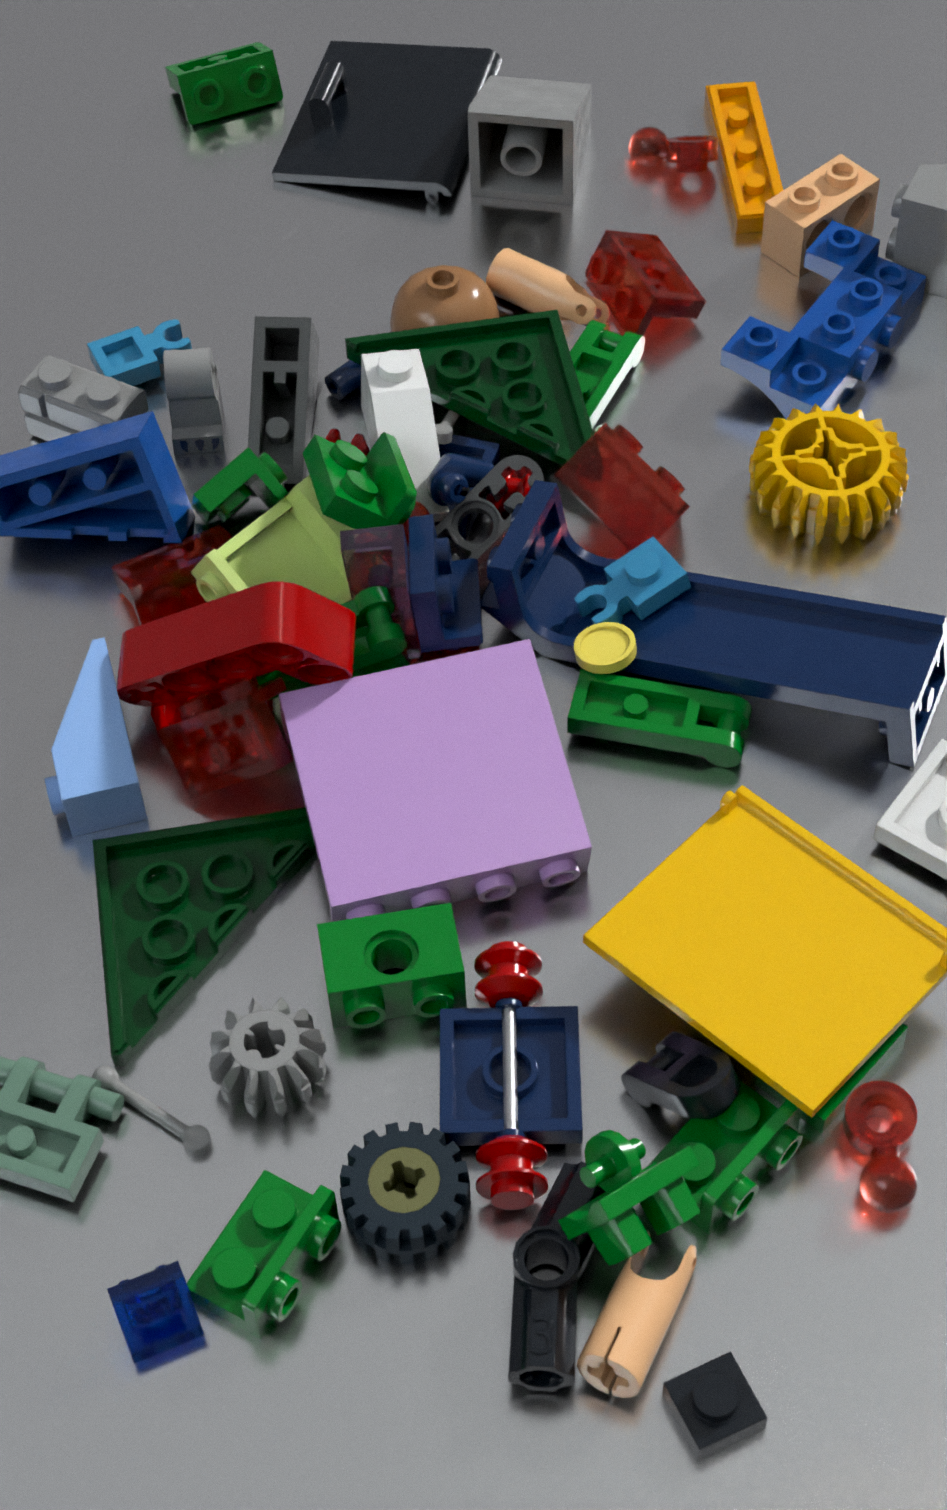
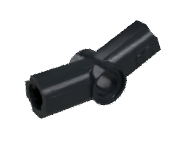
(542, 1310)

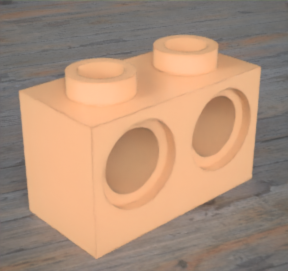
(803, 210)

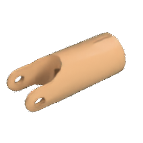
(542, 288)
(633, 1326)

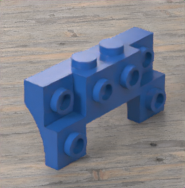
(839, 333)

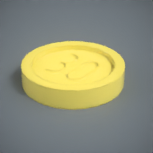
(605, 648)

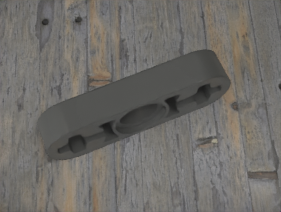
(495, 484)

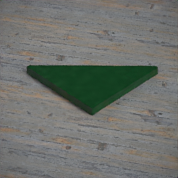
(502, 375)
(178, 904)

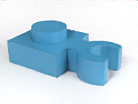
(136, 356)
(636, 582)

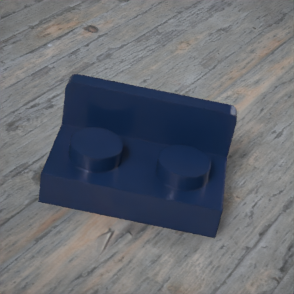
(442, 591)

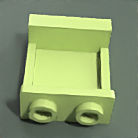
(283, 544)

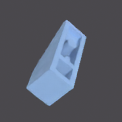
(93, 754)

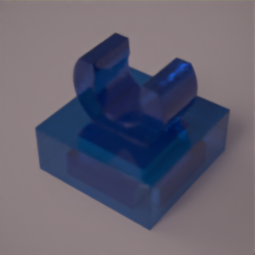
(155, 1311)

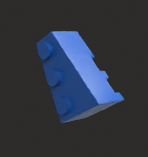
(96, 483)

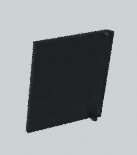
(387, 117)

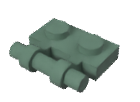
(48, 1148)

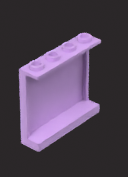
(436, 783)

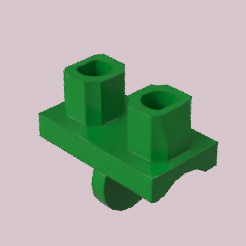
(617, 1169)

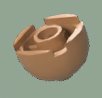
(442, 298)

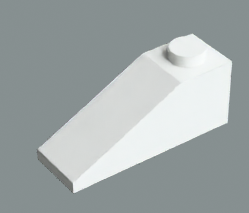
(399, 403)

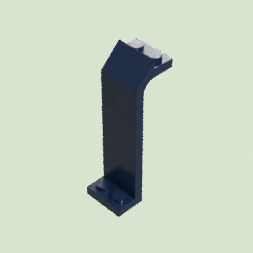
(729, 631)

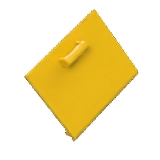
(775, 948)

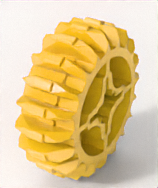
(828, 473)

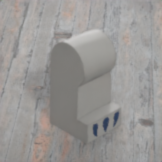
(194, 401)

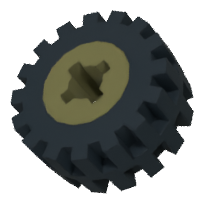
(398, 1217)

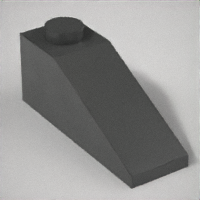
(283, 391)

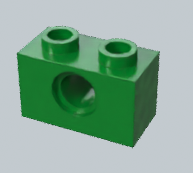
(412, 939)

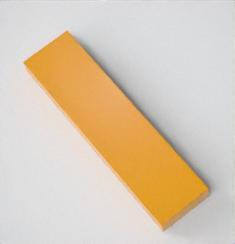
(743, 152)

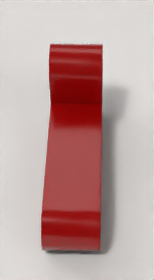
(234, 638)

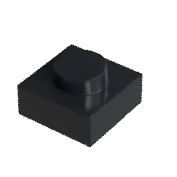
(714, 1405)

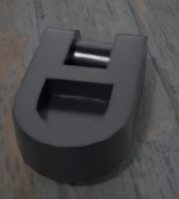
(684, 1078)

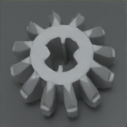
(260, 1081)

